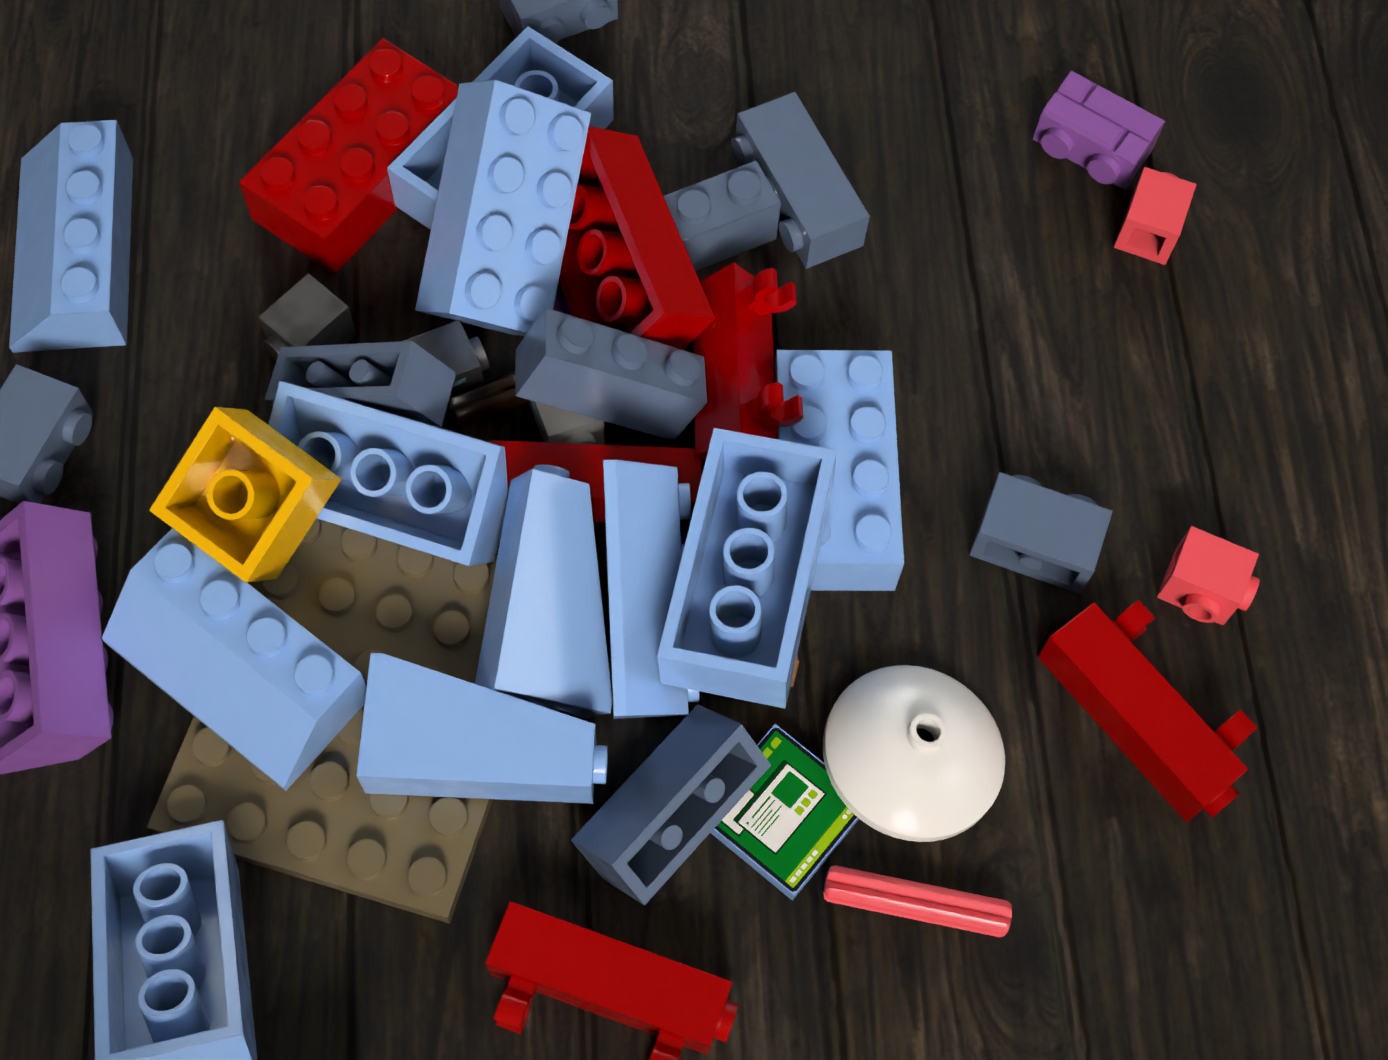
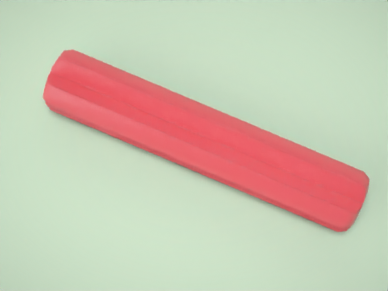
(917, 901)

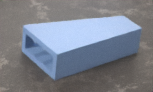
(546, 601)
(468, 741)

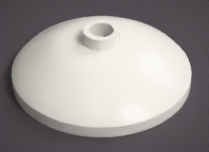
(897, 778)

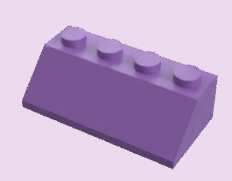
(50, 639)

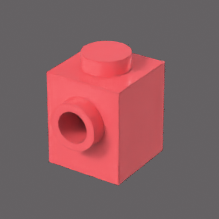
(1209, 577)

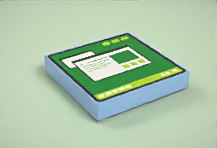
(787, 817)

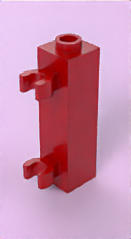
(741, 357)
(586, 464)
(1145, 713)
(607, 979)

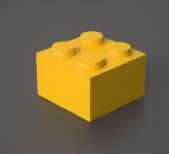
(245, 494)

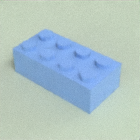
(526, 63)
(502, 207)
(851, 411)
(747, 568)
(170, 949)

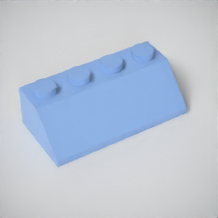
(73, 240)
(400, 475)
(642, 569)
(233, 659)

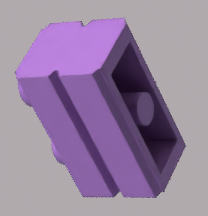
(1097, 131)

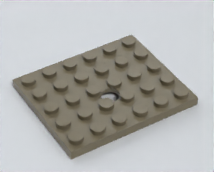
(325, 829)

